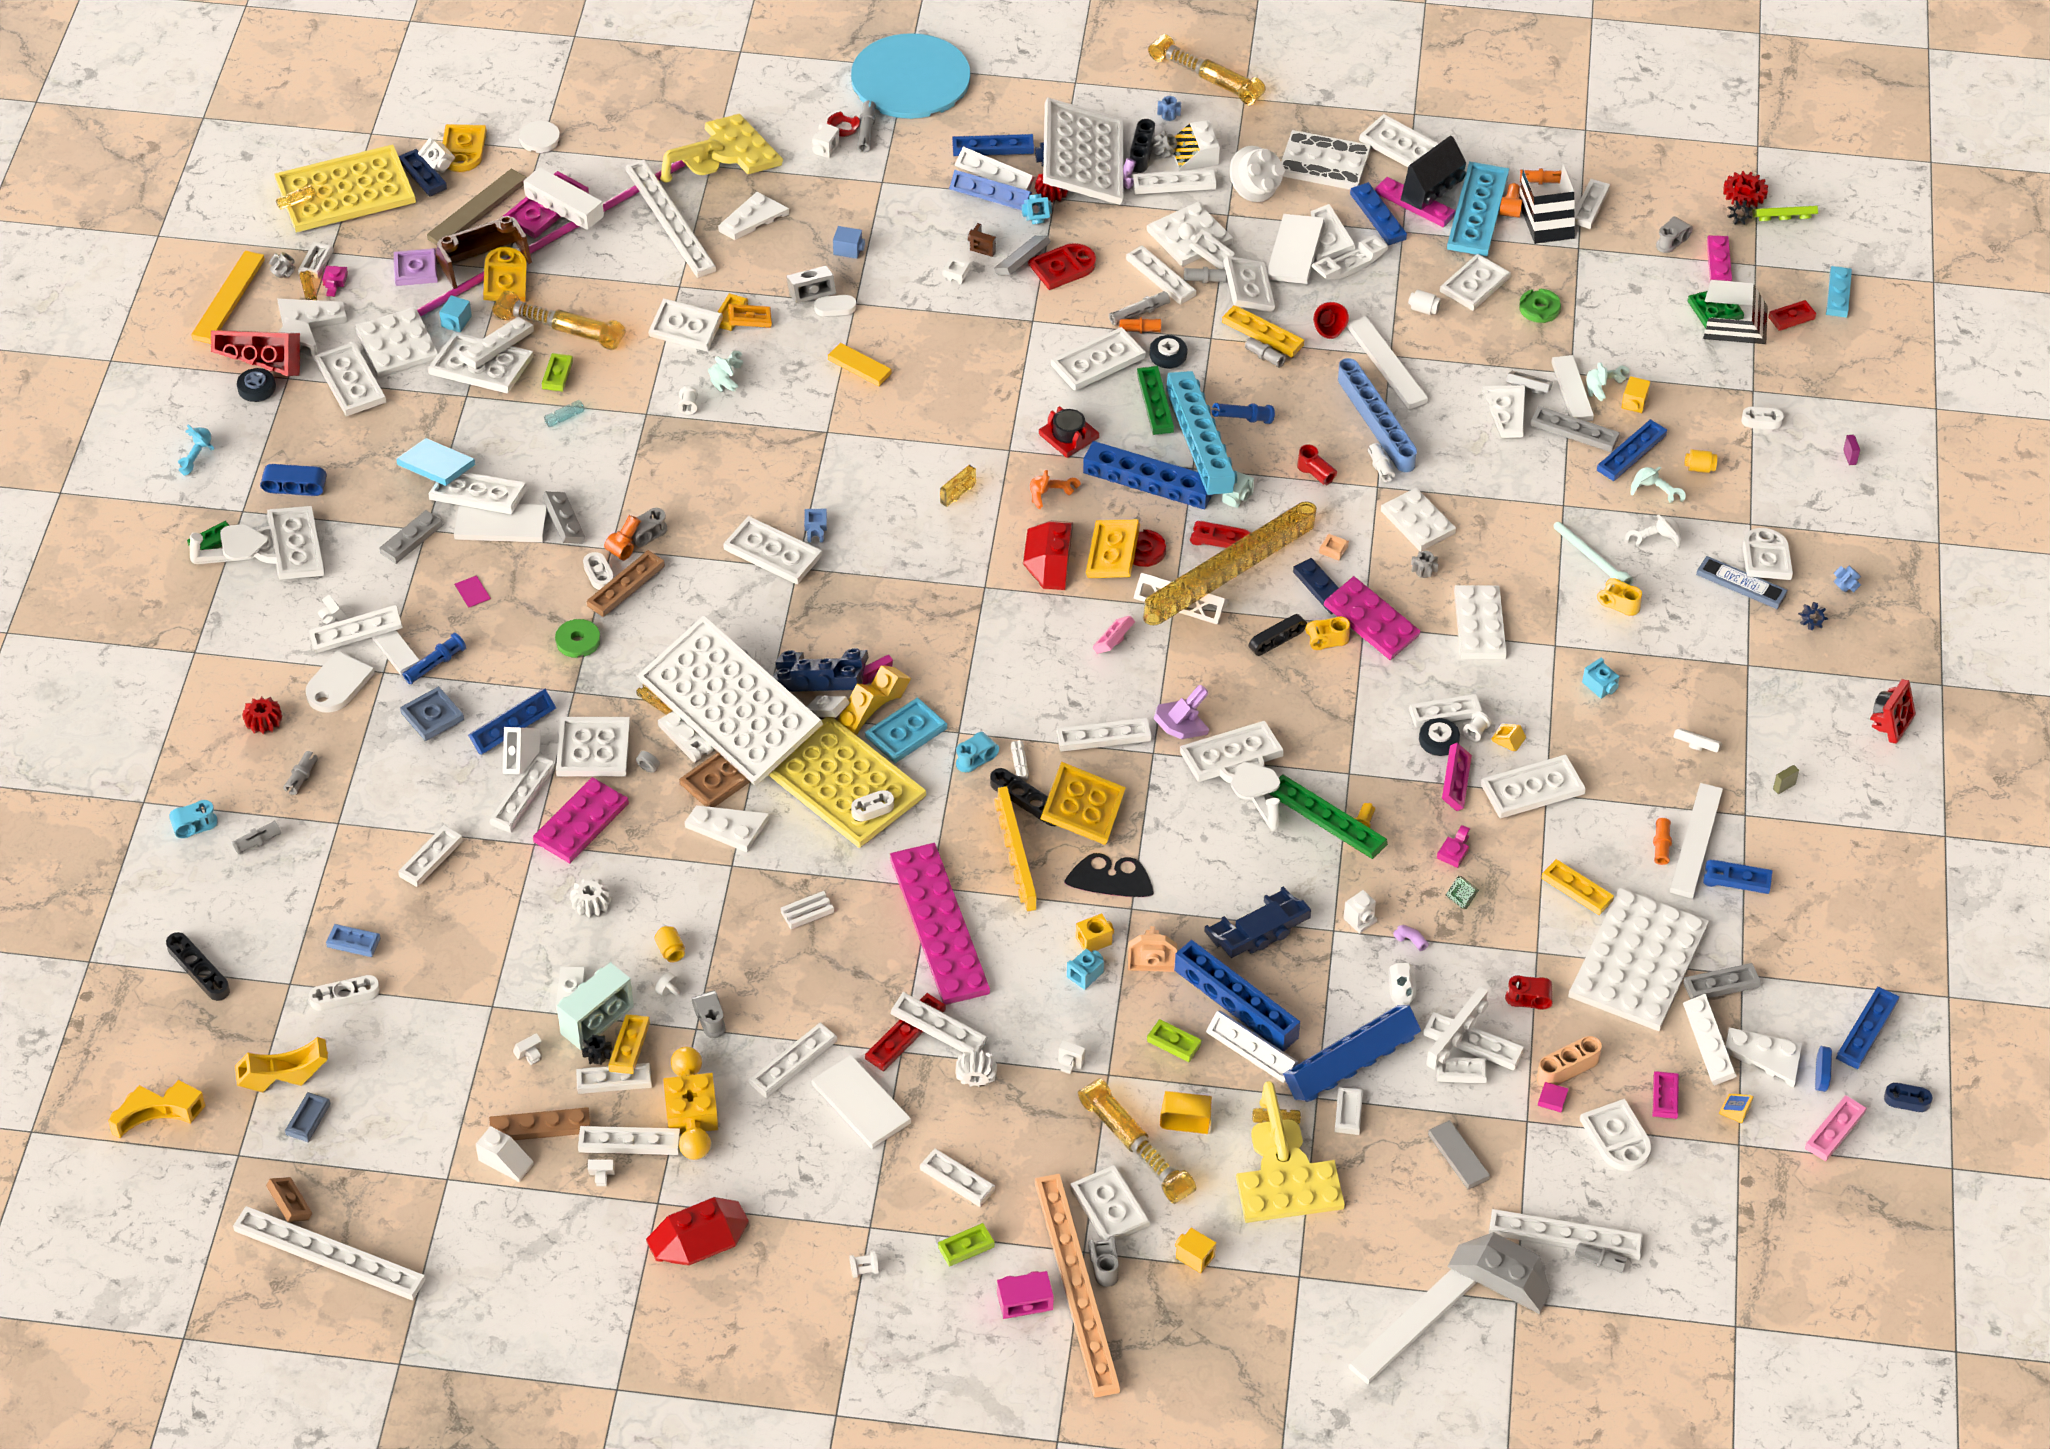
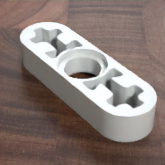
(350, 984)

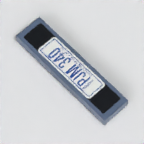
(1741, 583)

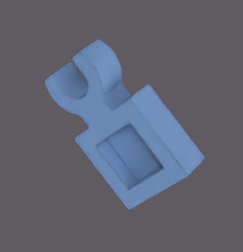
(815, 523)

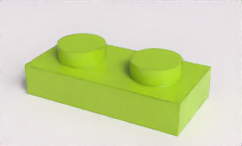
(557, 372)
(1174, 1040)
(966, 1244)

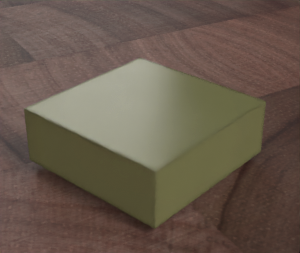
(1785, 779)

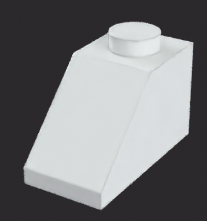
(307, 342)
(520, 748)
(503, 1154)

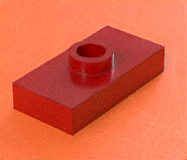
(1792, 315)

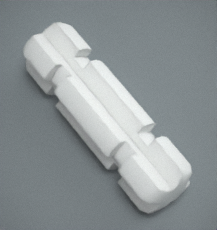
(1019, 760)

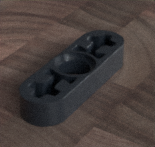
(1277, 634)

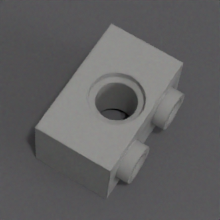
(811, 284)

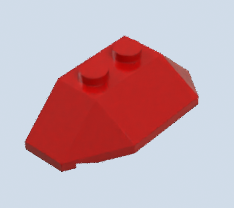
(1048, 553)
(698, 1231)

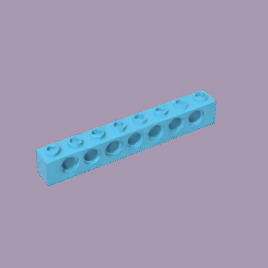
(1201, 433)

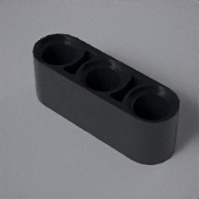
(1142, 144)

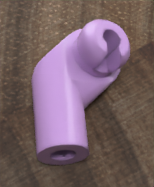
(1127, 172)
(1414, 935)

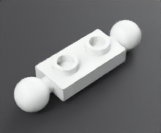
(1205, 245)

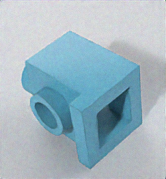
(1600, 678)
(1085, 968)

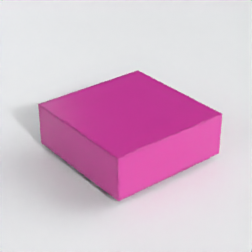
(1553, 1097)

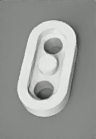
(600, 573)

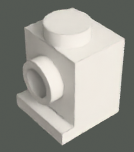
(825, 140)
(436, 155)
(1360, 911)

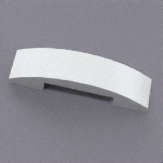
(1352, 262)

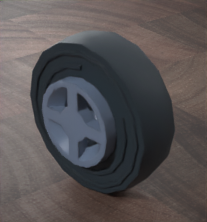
(256, 385)

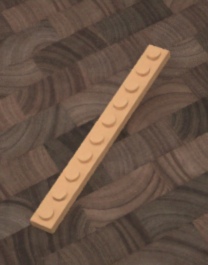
(1077, 1286)

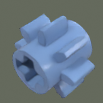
(1169, 108)
(1847, 579)

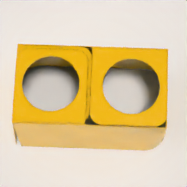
(1186, 1112)

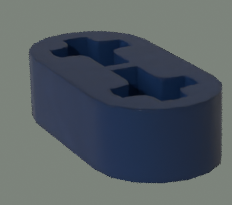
(1908, 1097)

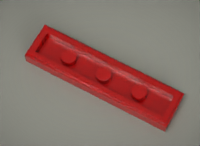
(898, 1038)

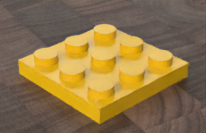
(1083, 803)

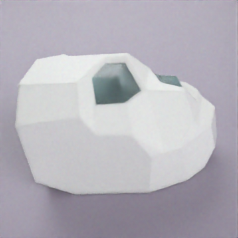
(1402, 983)

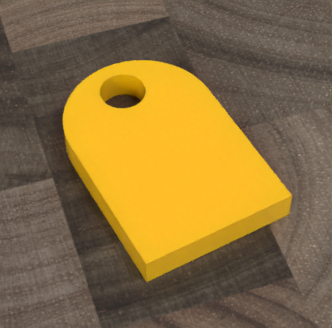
(466, 144)
(504, 274)

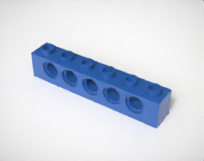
(1145, 474)
(1237, 995)

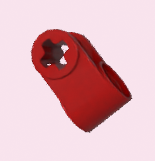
(1531, 991)

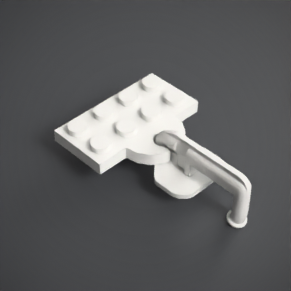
(287, 542)
(1240, 760)

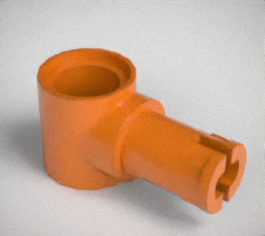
(1511, 203)
(621, 542)

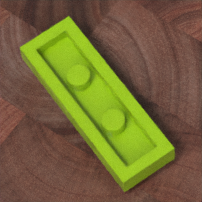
(1785, 213)

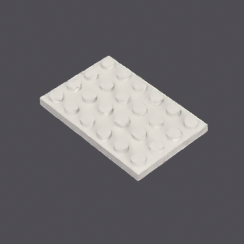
(1083, 151)
(1638, 959)

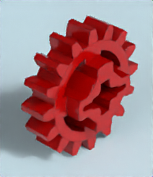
(1745, 189)

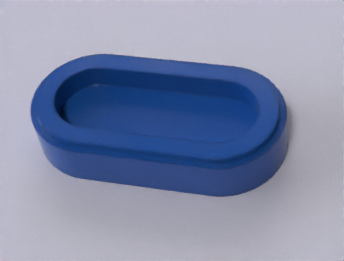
(1823, 1068)

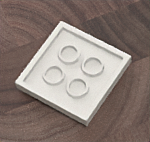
(1167, 235)
(396, 342)
(593, 746)

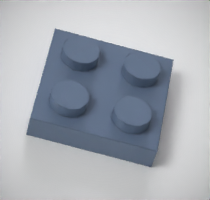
(432, 713)

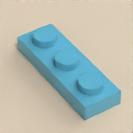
(1838, 291)

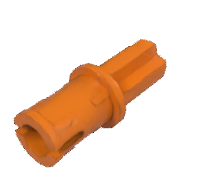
(1141, 325)

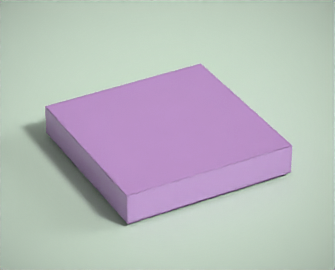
(415, 267)

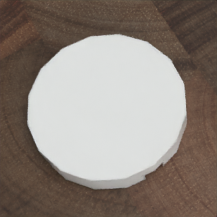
(539, 136)

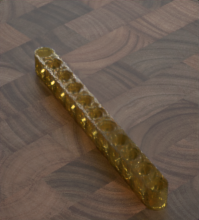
(1229, 563)

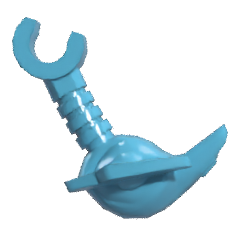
(201, 438)

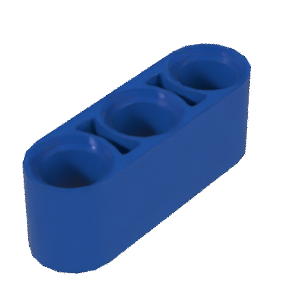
(293, 479)

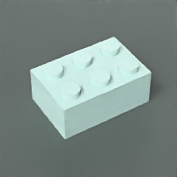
(595, 1005)

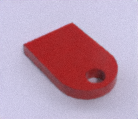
(1063, 265)

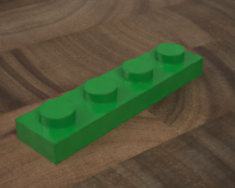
(1155, 400)

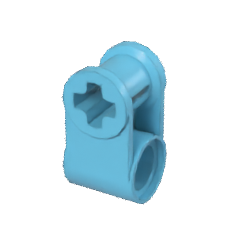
(975, 752)
(191, 820)

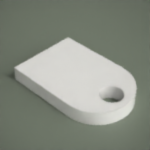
(1767, 557)
(338, 681)
(1617, 1133)

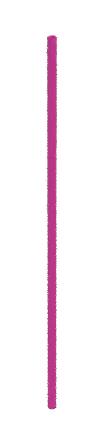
(538, 244)

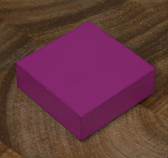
(1851, 449)

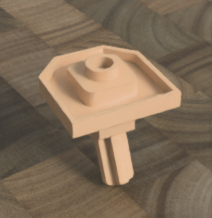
(1152, 952)

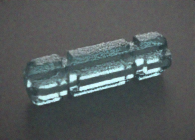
(564, 413)

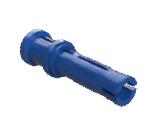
(1251, 412)
(442, 653)

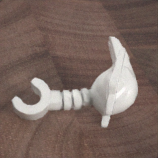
(1665, 526)

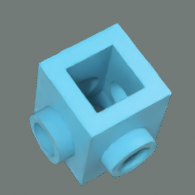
(1043, 204)

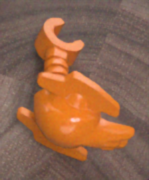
(1041, 484)

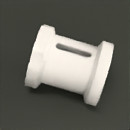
(688, 397)
(1474, 730)
(856, 1261)

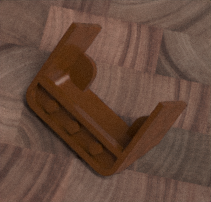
(478, 241)

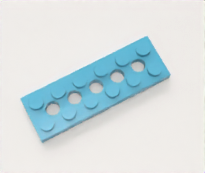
(1469, 201)

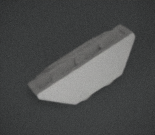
(1504, 1269)

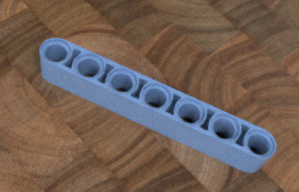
(1377, 415)

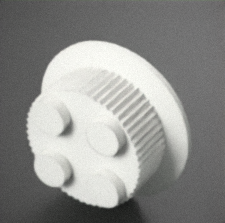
(1256, 173)

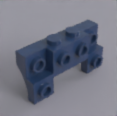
(820, 674)
(1261, 926)

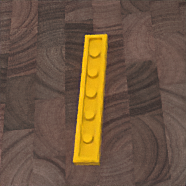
(228, 296)

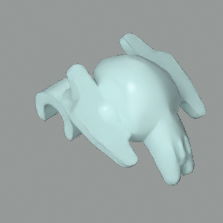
(721, 371)
(1599, 376)
(1649, 476)

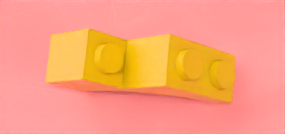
(866, 699)
(295, 1067)
(143, 1105)

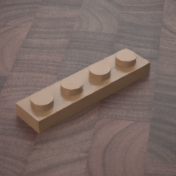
(625, 583)
(542, 1124)

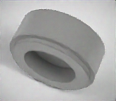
(647, 761)

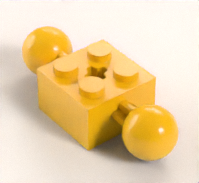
(691, 1103)

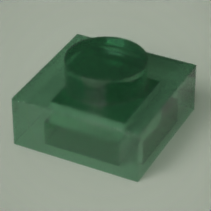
(1462, 892)

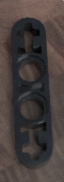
(1024, 799)
(197, 966)

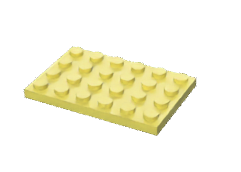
(347, 188)
(836, 770)

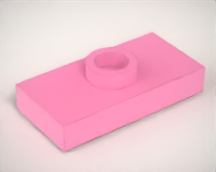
(1114, 634)

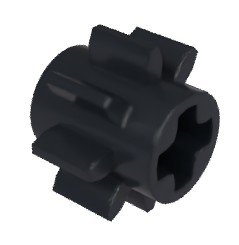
(1738, 206)
(596, 1049)

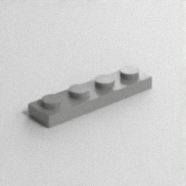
(1575, 429)

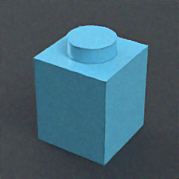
(455, 314)

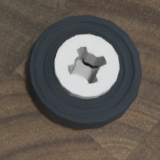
(1168, 351)
(1438, 735)

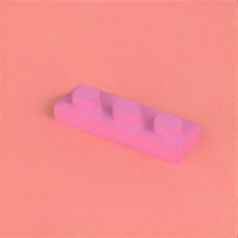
(1835, 1128)

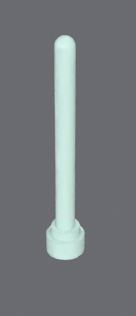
(1591, 554)

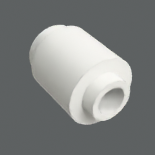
(1424, 302)

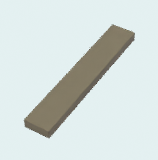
(478, 206)

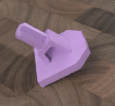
(1181, 716)

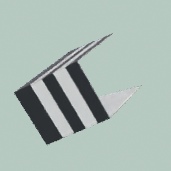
(1550, 215)
(1737, 330)

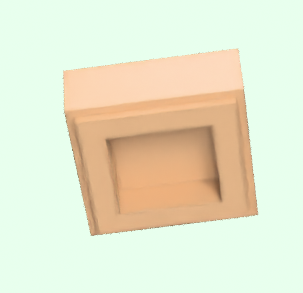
(1333, 547)

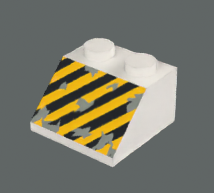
(1196, 146)

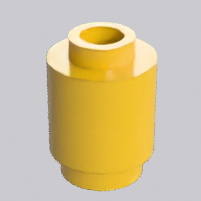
(1700, 461)
(670, 944)

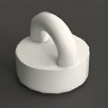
(667, 984)

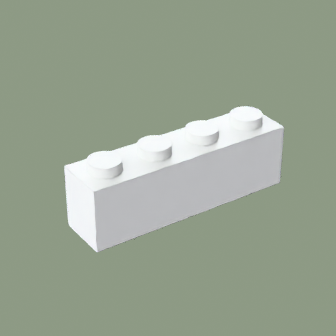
(563, 198)

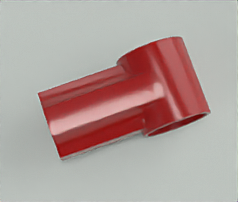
(1312, 463)

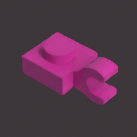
(334, 277)
(1455, 849)

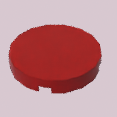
(1149, 549)

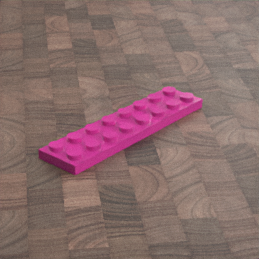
(939, 924)

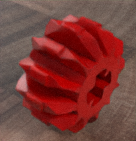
(1052, 192)
(262, 715)

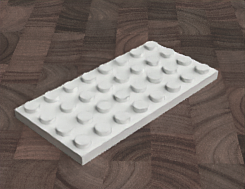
(730, 700)

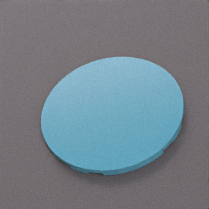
(910, 75)

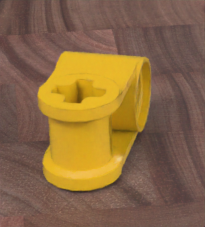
(1622, 597)
(1330, 632)

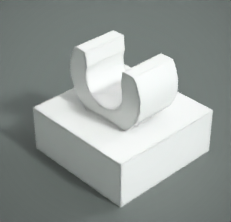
(956, 269)
(332, 611)
(528, 1048)
(1071, 1056)
(601, 1169)

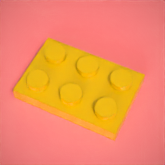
(1112, 548)

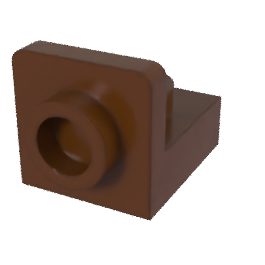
(982, 242)

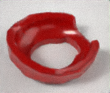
(838, 117)

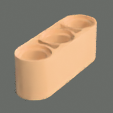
(1569, 1061)

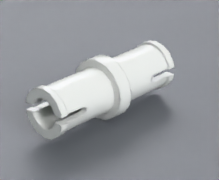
(1381, 462)

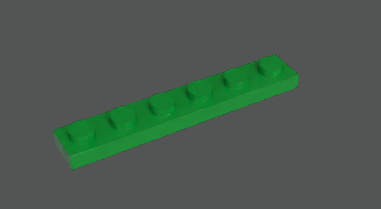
(1329, 817)

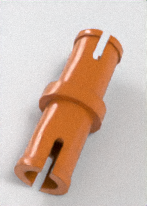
(1540, 176)
(1662, 841)

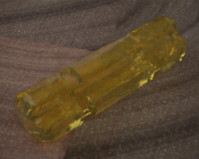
(295, 197)
(307, 285)
(1259, 1115)

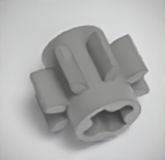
(1164, 144)
(282, 265)
(1424, 564)

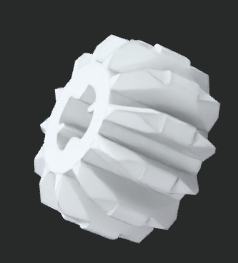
(590, 897)
(976, 1068)

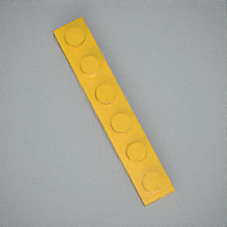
(1017, 855)

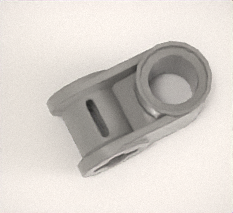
(1673, 234)
(650, 528)
(709, 1013)
(1104, 1257)

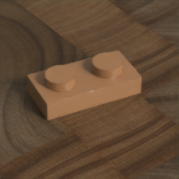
(289, 1199)

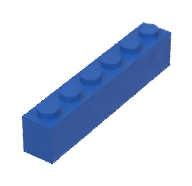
(1352, 1052)

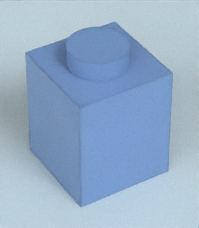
(848, 242)

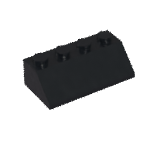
(1434, 174)

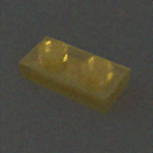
(958, 485)

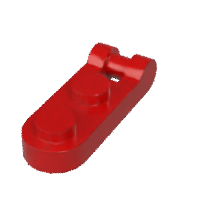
(1218, 535)

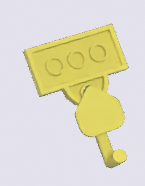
(730, 142)
(1286, 1179)

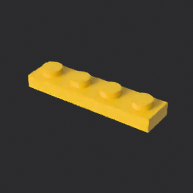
(1263, 331)

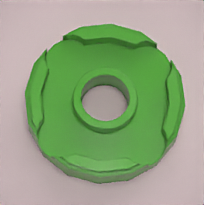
(1539, 314)
(577, 628)

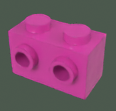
(1025, 1294)

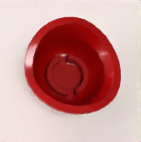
(1330, 319)

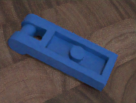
(1737, 876)

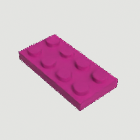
(535, 217)
(1372, 618)
(580, 820)

